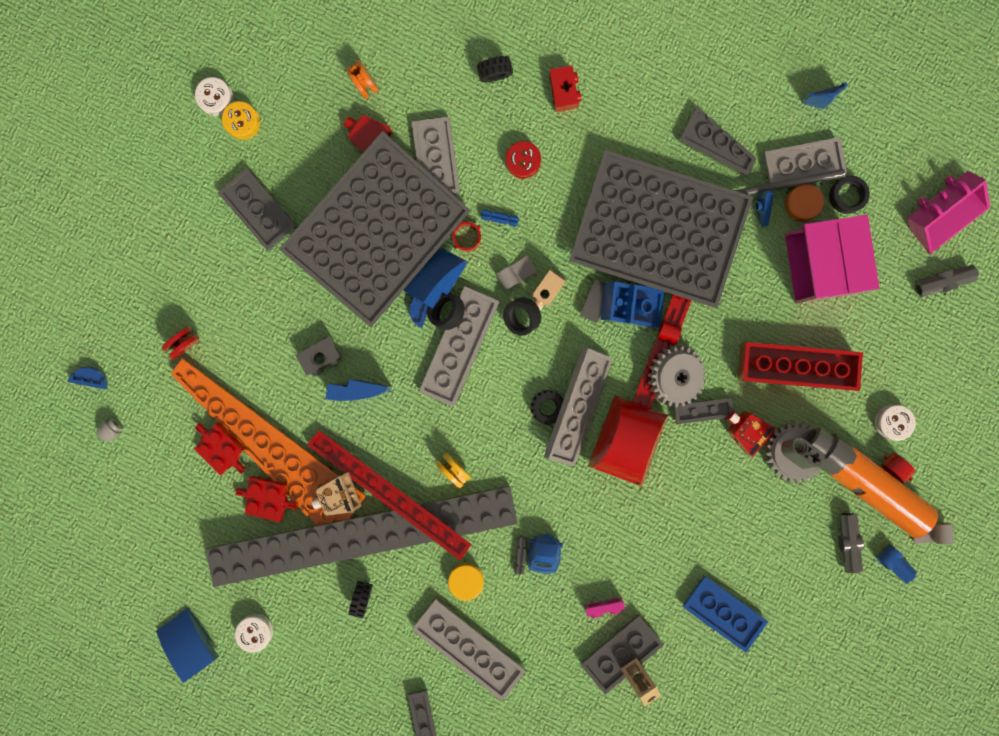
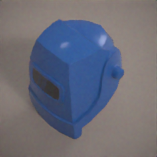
(544, 554)

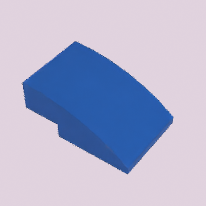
(436, 277)
(632, 304)
(355, 390)
(186, 645)

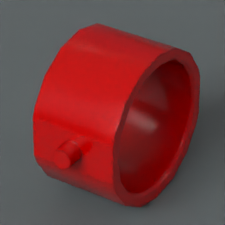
(466, 224)
(898, 467)

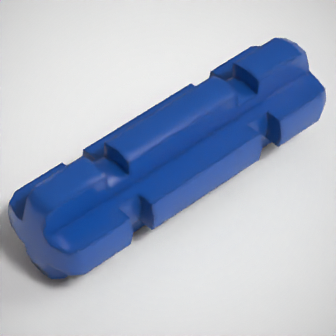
(499, 217)

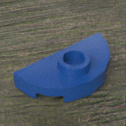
(763, 206)
(418, 312)
(89, 377)

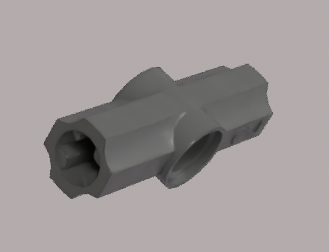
(946, 281)
(850, 542)

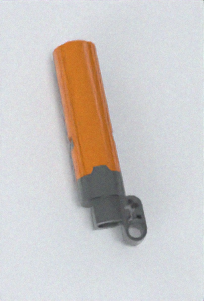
(862, 478)

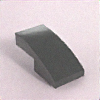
(593, 304)

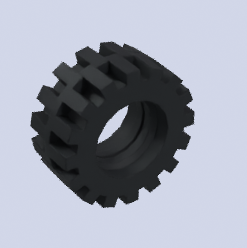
(494, 69)
(535, 406)
(360, 599)

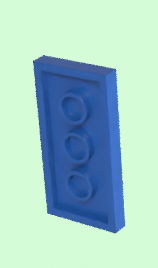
(725, 613)

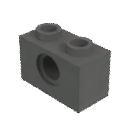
(308, 357)

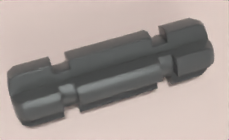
(520, 555)

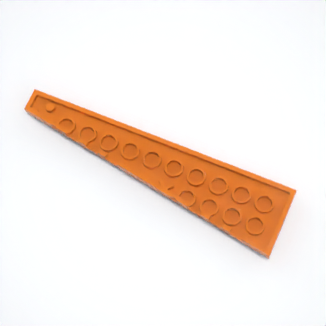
(264, 443)

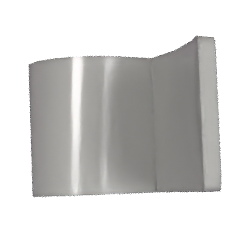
(516, 273)
(940, 534)

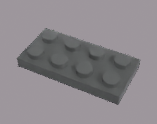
(257, 209)
(627, 644)

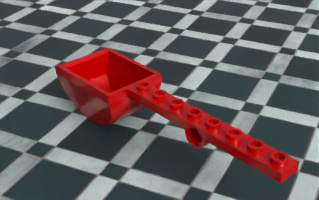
(633, 427)

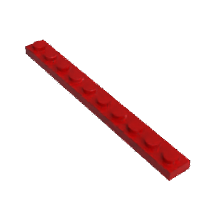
(390, 495)

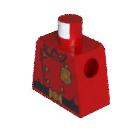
(749, 431)

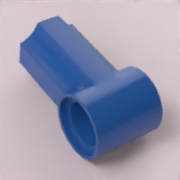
(893, 561)

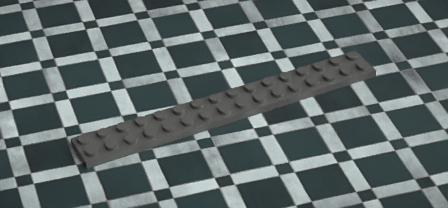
(355, 537)

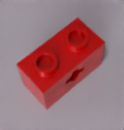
(564, 77)

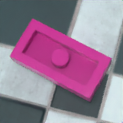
(596, 609)

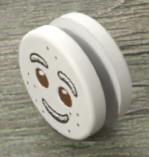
(213, 96)
(895, 422)
(254, 632)

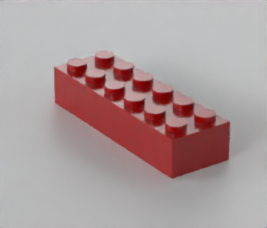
(800, 366)

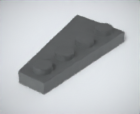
(709, 139)

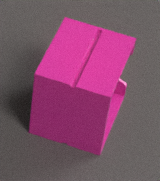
(832, 259)

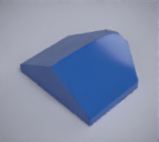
(823, 98)

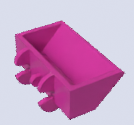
(949, 210)

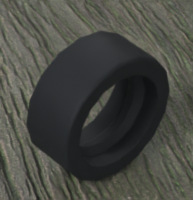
(863, 190)
(455, 316)
(511, 321)

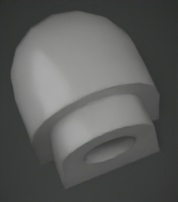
(109, 430)

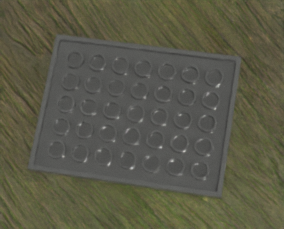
(375, 229)
(661, 229)

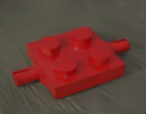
(220, 448)
(266, 498)

